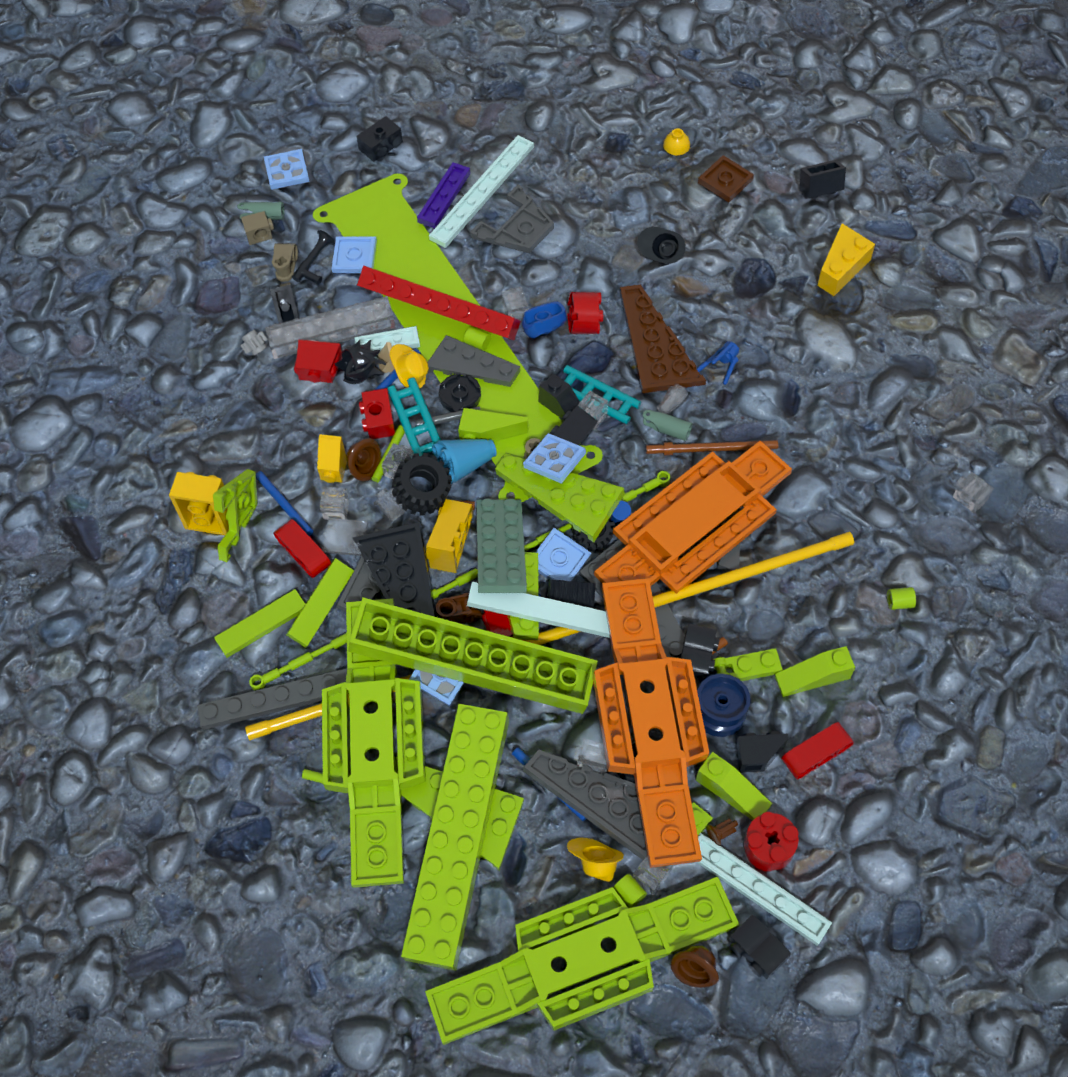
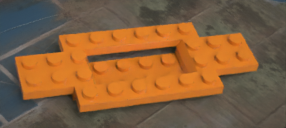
(691, 509)

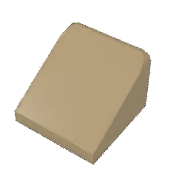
(384, 355)

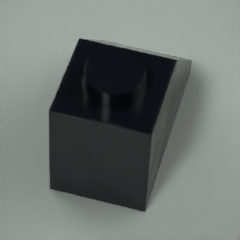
(284, 302)
(557, 396)

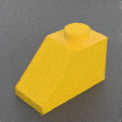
(331, 458)

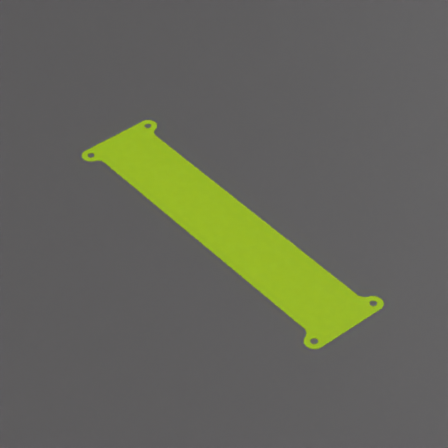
(408, 253)

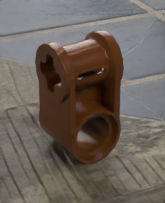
(459, 610)

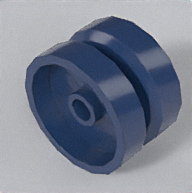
(723, 704)

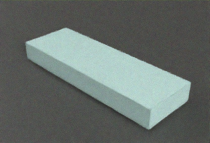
(405, 336)

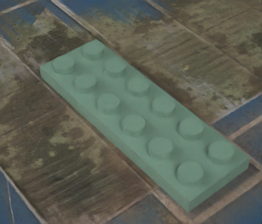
(500, 546)

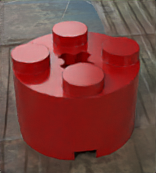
(584, 313)
(775, 828)

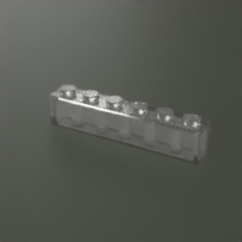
(331, 326)

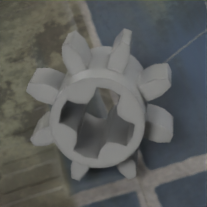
(254, 342)

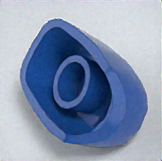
(543, 319)

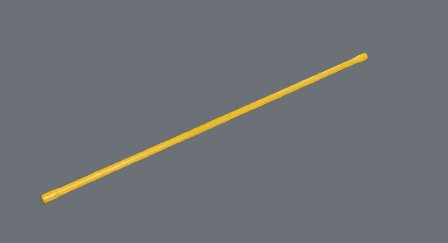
(834, 543)

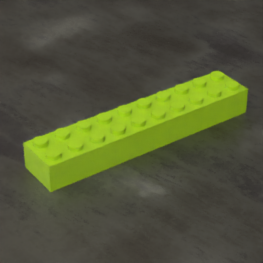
(472, 655)
(456, 838)

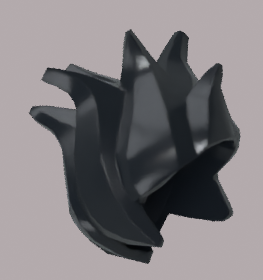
(359, 363)

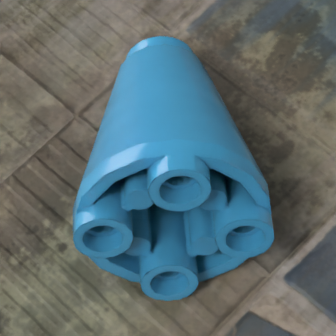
(463, 455)

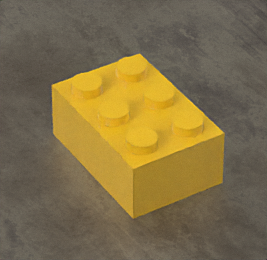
(195, 505)

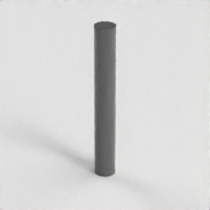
(446, 417)

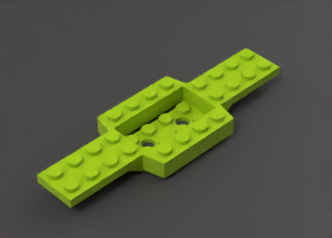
(372, 785)
(576, 935)

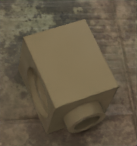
(257, 227)

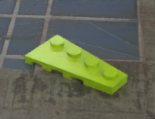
(521, 627)

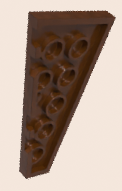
(655, 347)

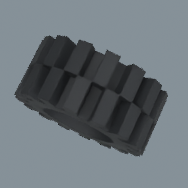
(600, 542)

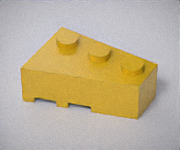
(845, 259)
(449, 535)

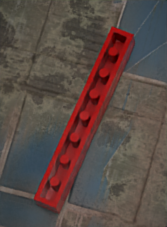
(439, 303)

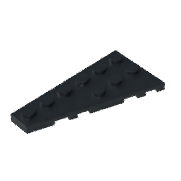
(399, 566)

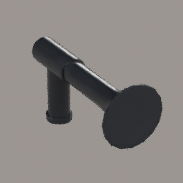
(302, 271)

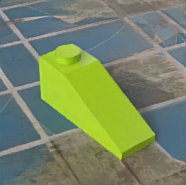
(490, 425)
(816, 672)
(732, 787)

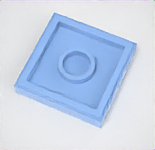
(353, 253)
(560, 557)

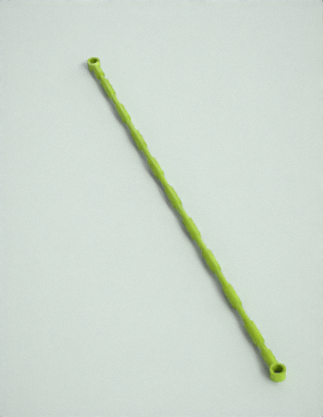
(459, 581)

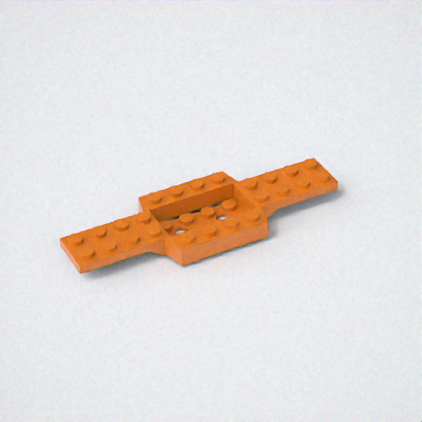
(671, 707)

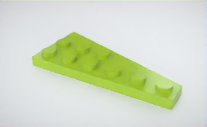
(578, 499)
(502, 817)

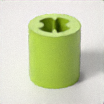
(477, 338)
(901, 598)
(630, 891)

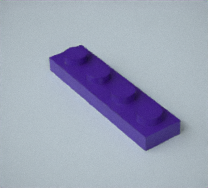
(443, 195)

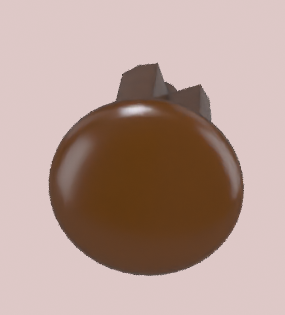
(721, 830)

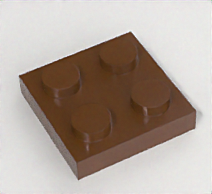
(726, 178)

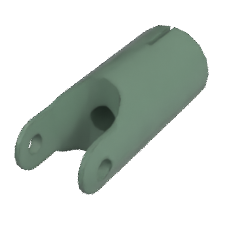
(272, 210)
(668, 424)

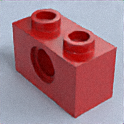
(377, 403)

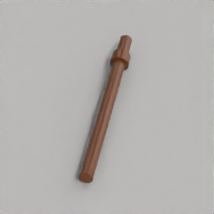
(669, 448)

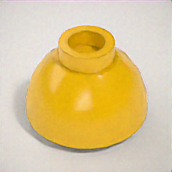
(676, 142)

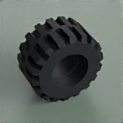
(426, 468)

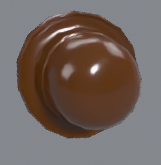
(363, 459)
(695, 967)

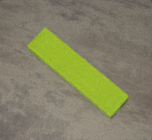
(320, 602)
(260, 623)

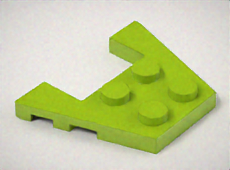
(240, 500)

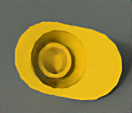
(408, 364)
(596, 858)

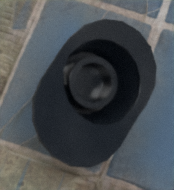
(661, 245)

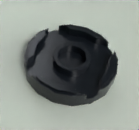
(459, 392)

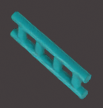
(609, 391)
(421, 408)

